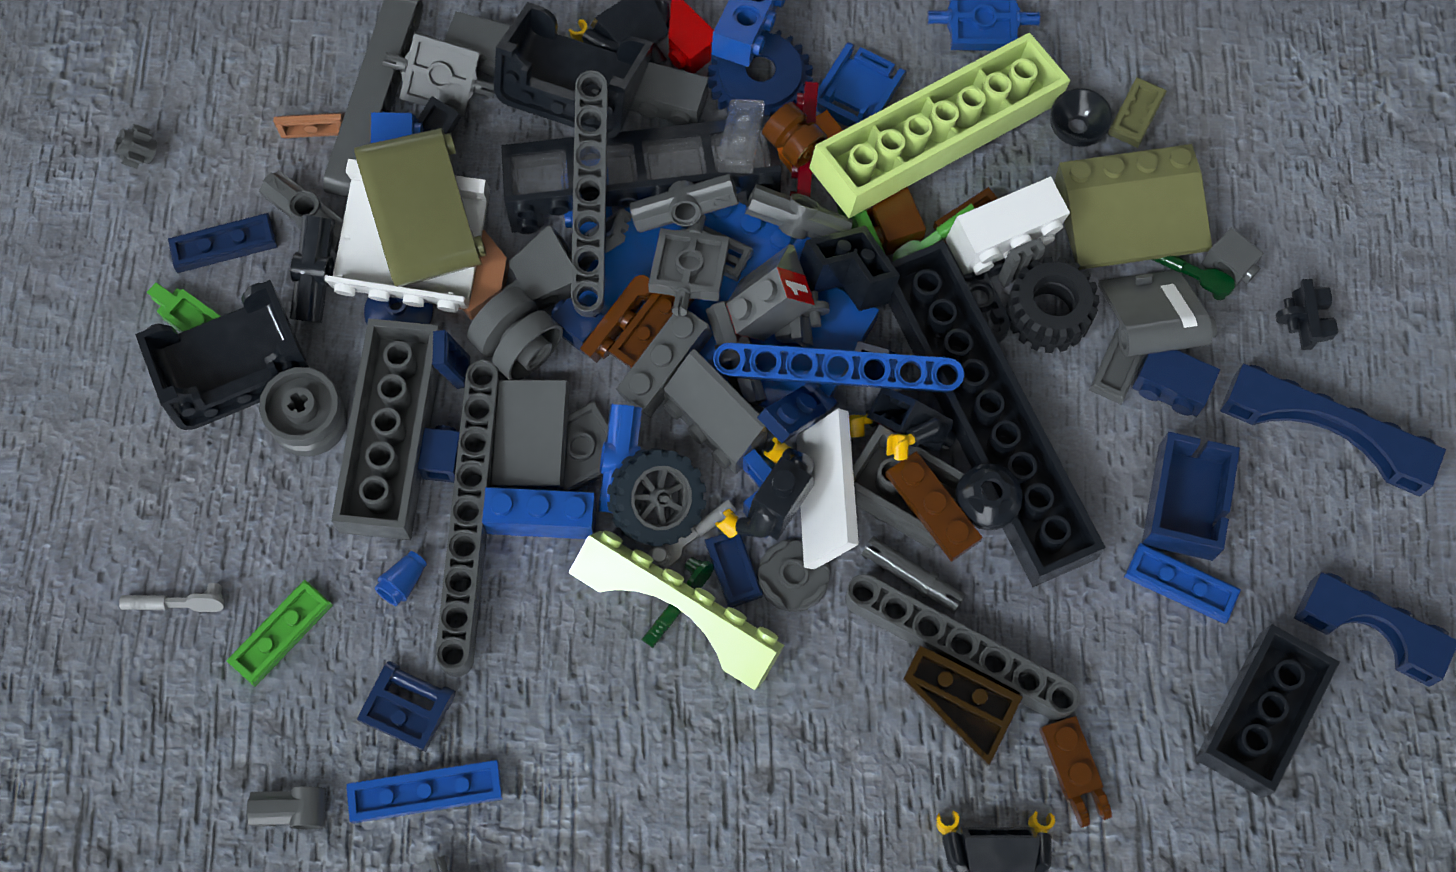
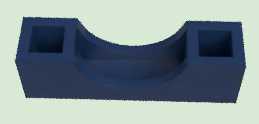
(1418, 648)

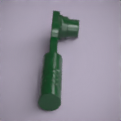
(1212, 280)
(700, 573)

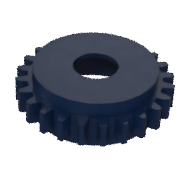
(731, 81)

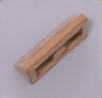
(309, 125)

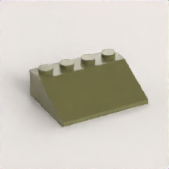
(1134, 206)

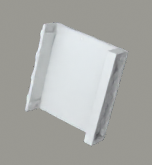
(362, 263)

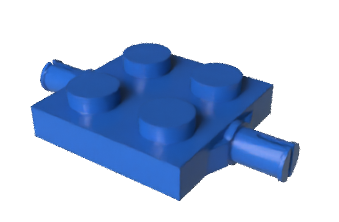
(982, 23)

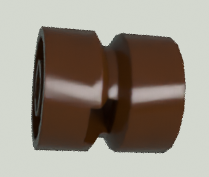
(790, 130)

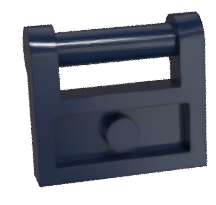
(403, 718)

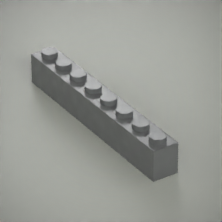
(662, 92)

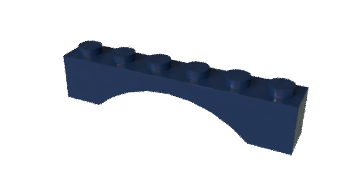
(1400, 457)

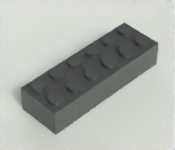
(386, 430)

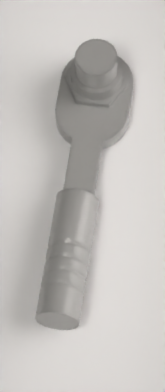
(668, 555)
(208, 602)

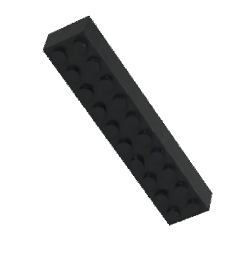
(993, 414)

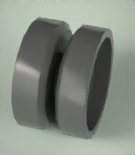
(303, 411)

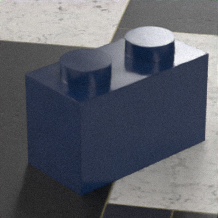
(1176, 381)

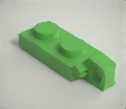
(180, 308)

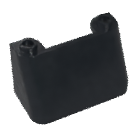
(540, 70)
(222, 361)

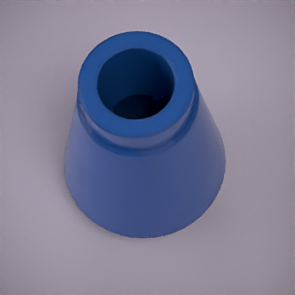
(400, 579)

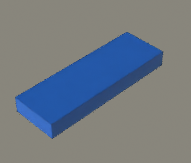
(1182, 583)

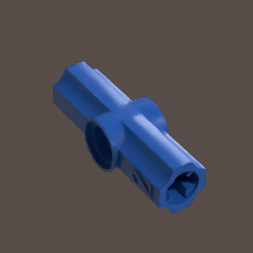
(621, 442)

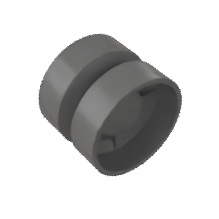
(514, 333)

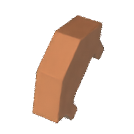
(488, 278)

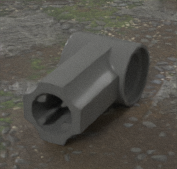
(296, 808)

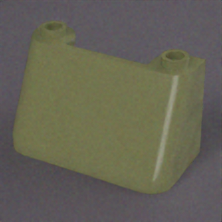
(418, 206)

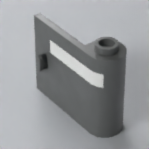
(1157, 313)

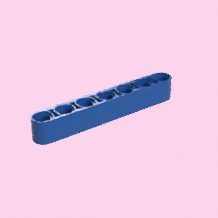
(856, 361)

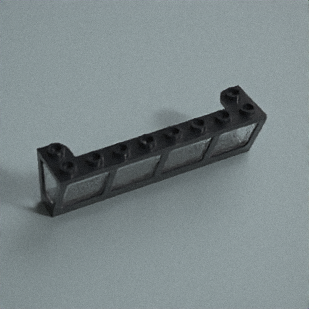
(638, 166)

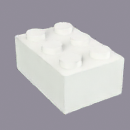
(997, 227)

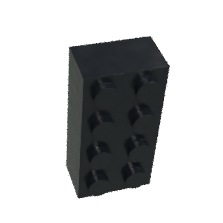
(1267, 711)

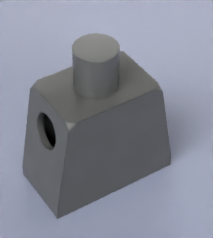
(544, 269)

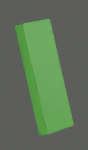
(279, 633)

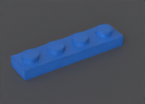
(424, 791)

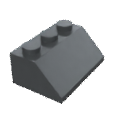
(714, 412)

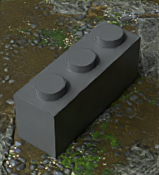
(661, 359)

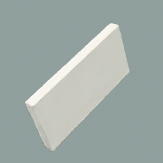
(830, 506)

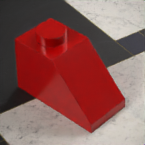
(688, 38)

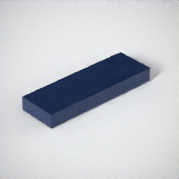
(222, 243)

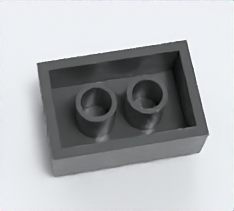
(879, 496)

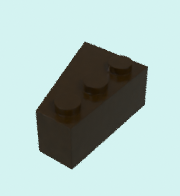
(964, 701)

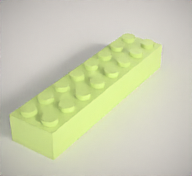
(938, 124)

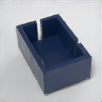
(1191, 496)

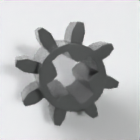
(135, 146)

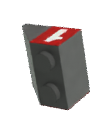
(770, 296)

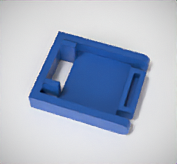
(858, 84)

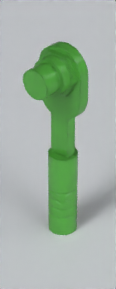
(941, 232)

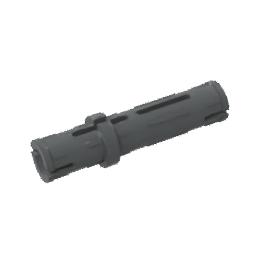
(927, 583)

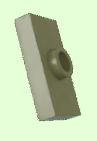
(1137, 112)

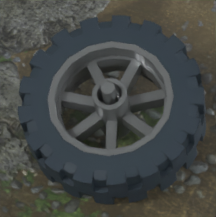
(686, 511)

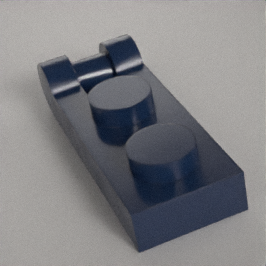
(797, 411)

